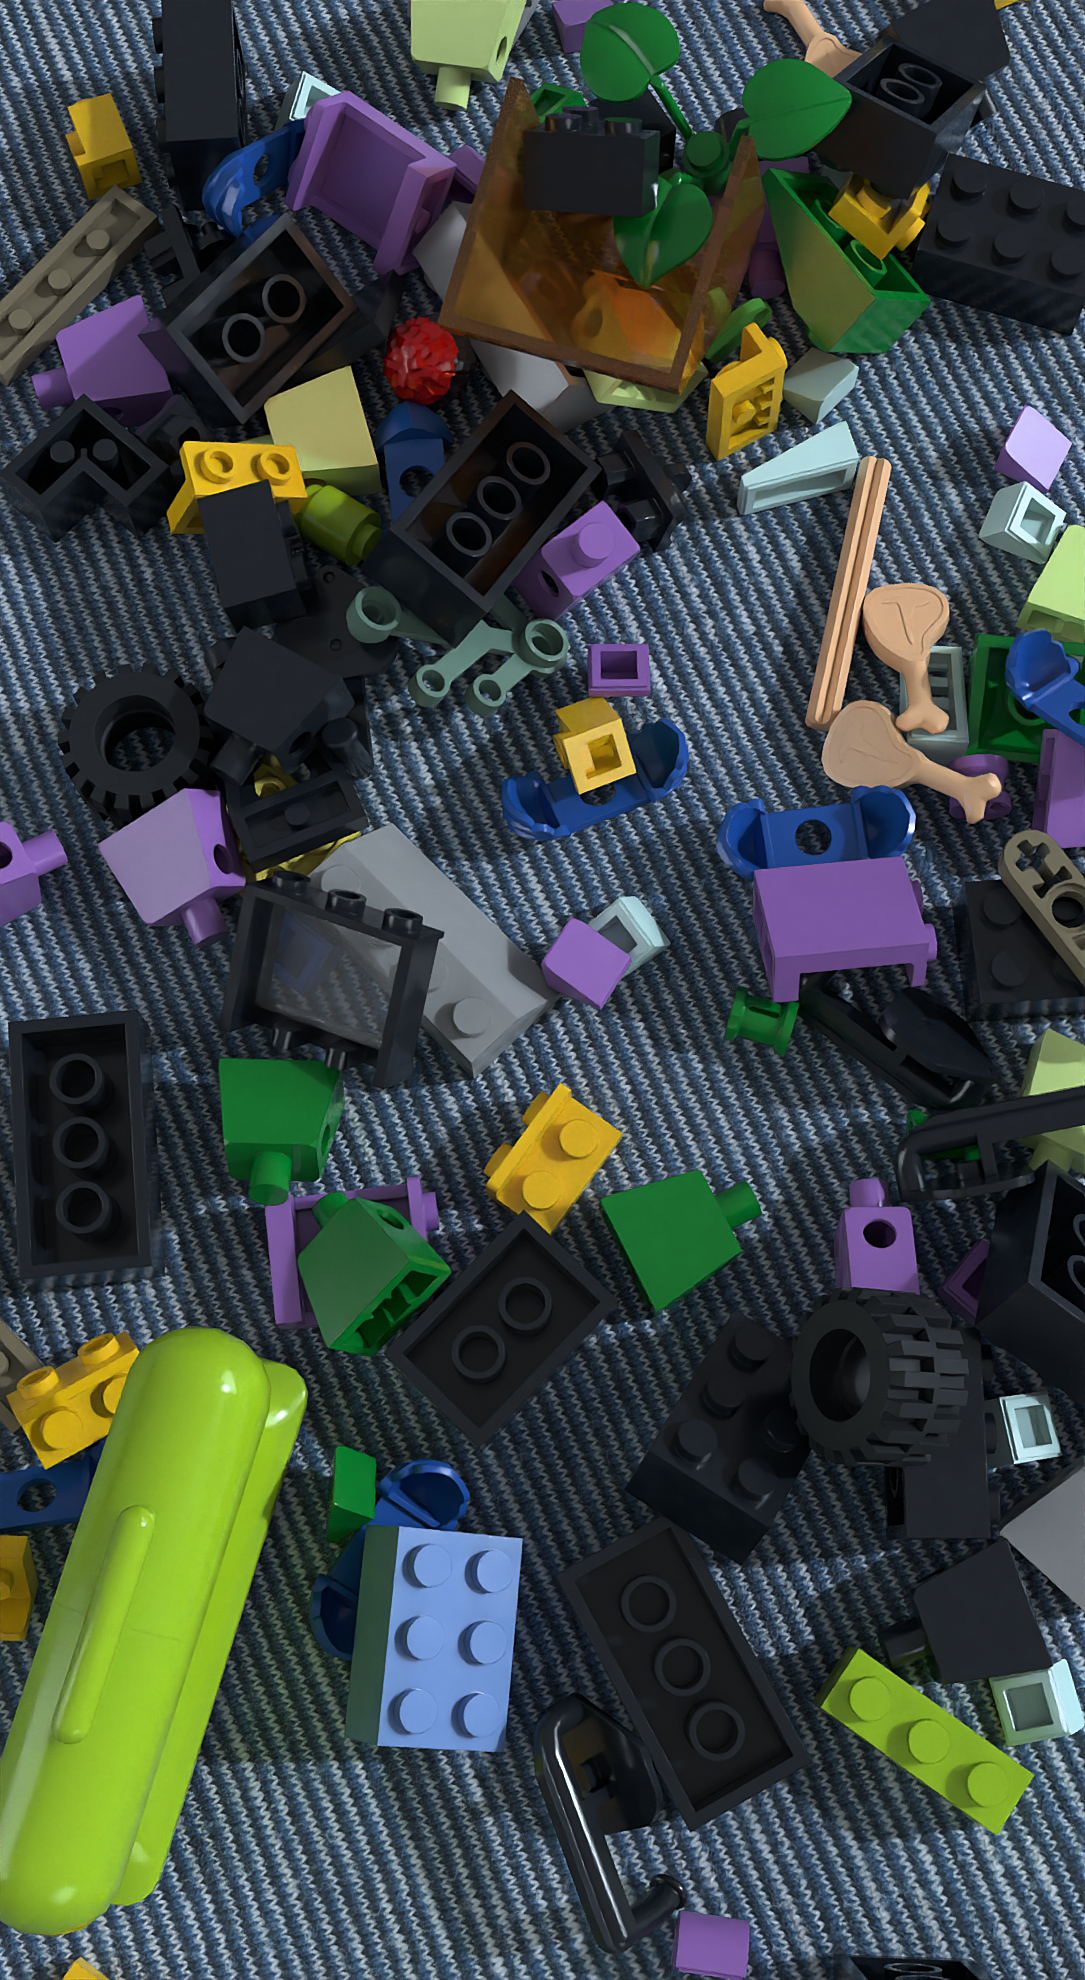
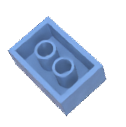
(434, 1639)

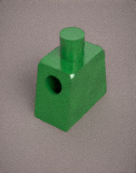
(278, 1122)
(677, 1233)
(366, 1272)

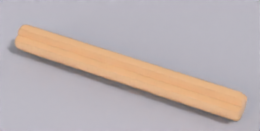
(848, 593)

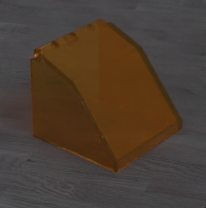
(559, 284)

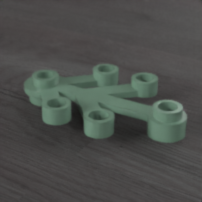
(533, 647)

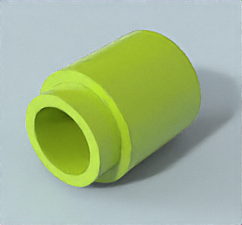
(339, 524)

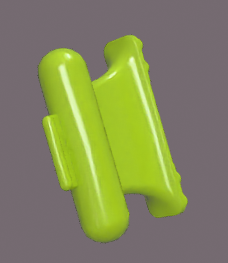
(142, 1627)

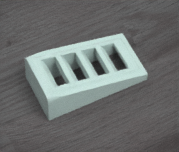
(803, 472)
(954, 739)

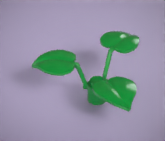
(787, 111)

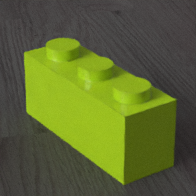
(923, 1739)

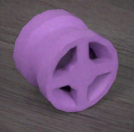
(978, 765)

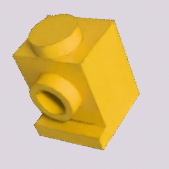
(101, 146)
(592, 744)

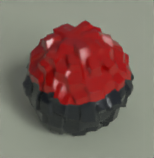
(428, 362)

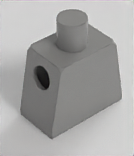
(1051, 1529)

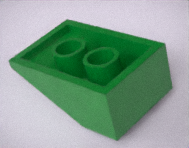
(834, 280)

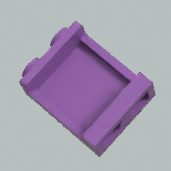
(369, 178)
(839, 920)
(294, 1227)

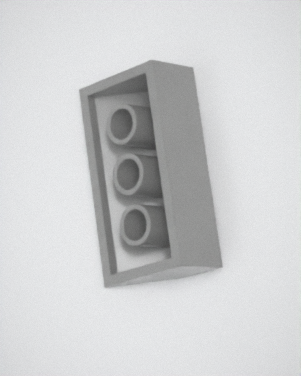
(549, 387)
(480, 982)

